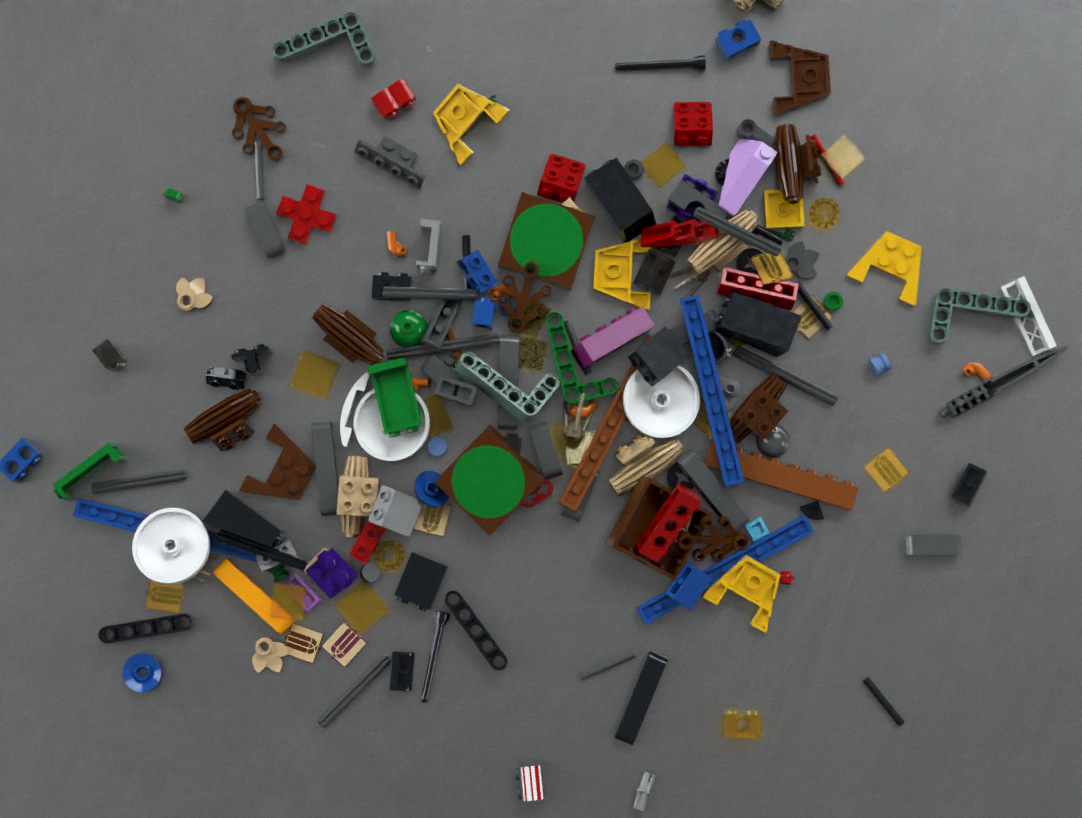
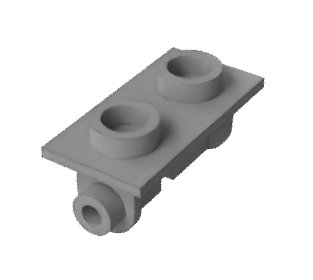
(266, 563)

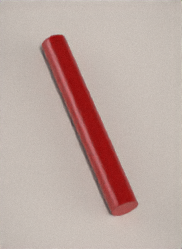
(821, 148)

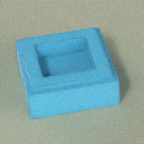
(756, 529)

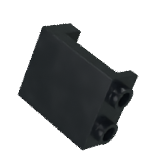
(658, 356)
(420, 581)

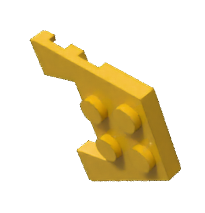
(460, 112)
(896, 258)
(614, 273)
(752, 582)

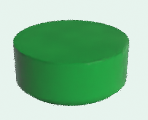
(173, 195)
(833, 301)

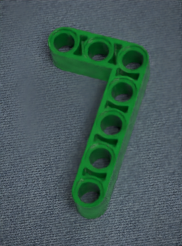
(569, 366)

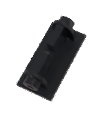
(234, 380)

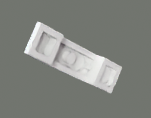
(346, 432)

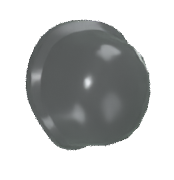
(720, 345)
(775, 443)

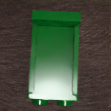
(396, 397)
(108, 451)

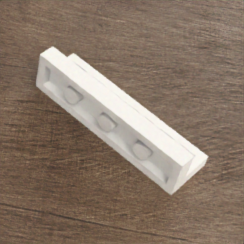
(1036, 317)

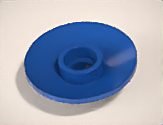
(426, 482)
(132, 675)

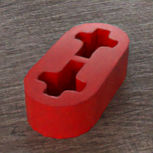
(540, 497)

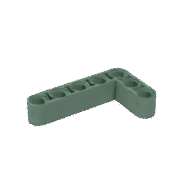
(327, 37)
(973, 297)
(507, 389)

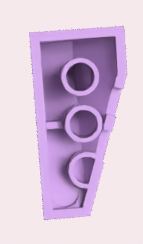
(745, 168)

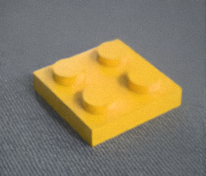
(781, 213)

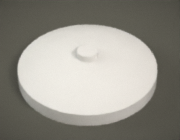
(665, 407)
(370, 435)
(171, 546)

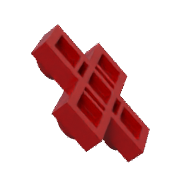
(306, 214)

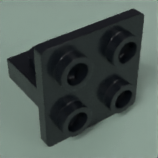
(252, 363)

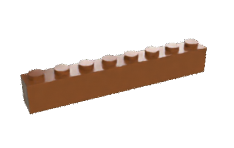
(790, 478)

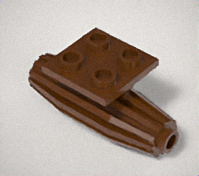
(794, 162)
(348, 335)
(760, 410)
(225, 421)

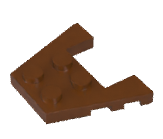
(809, 76)
(289, 474)

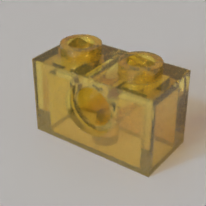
(730, 728)

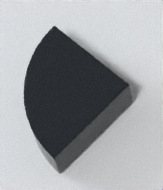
(812, 511)

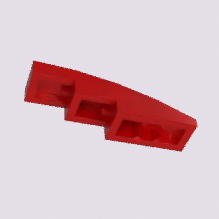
(677, 234)

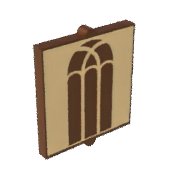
(303, 642)

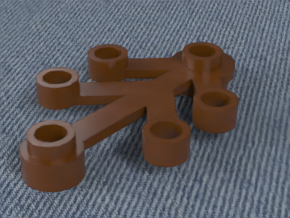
(256, 125)
(522, 299)
(715, 540)

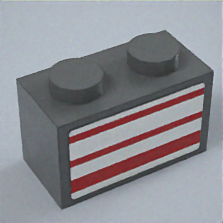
(531, 782)

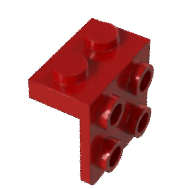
(693, 124)
(561, 178)

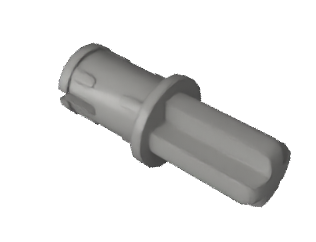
(643, 791)

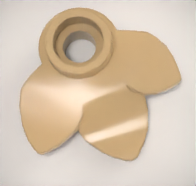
(194, 292)
(269, 657)

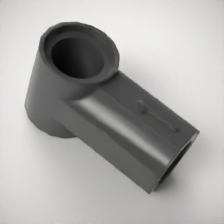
(756, 133)

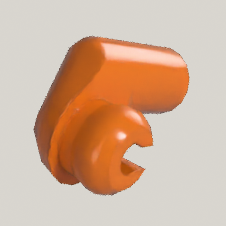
(393, 246)
(495, 293)
(977, 369)
(421, 383)
(586, 410)

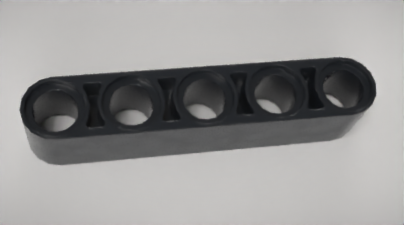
(137, 631)
(484, 636)
(641, 697)

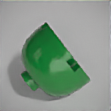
(408, 328)

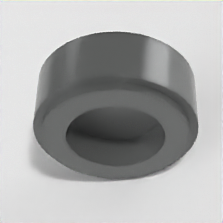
(634, 168)
(369, 572)

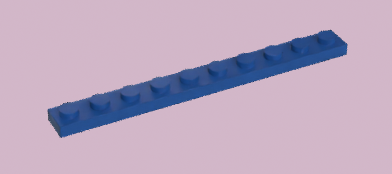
(711, 390)
(131, 520)
(758, 550)

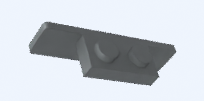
(392, 158)

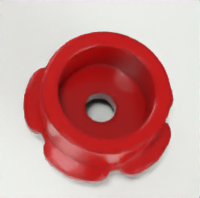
(786, 578)

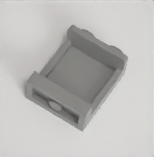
(434, 227)
(395, 511)

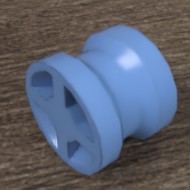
(880, 363)

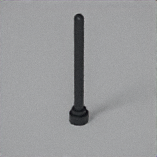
(698, 62)
(440, 620)

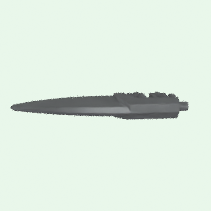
(992, 386)

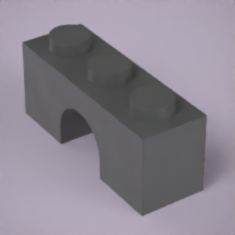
(686, 194)

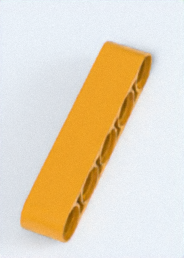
(250, 594)

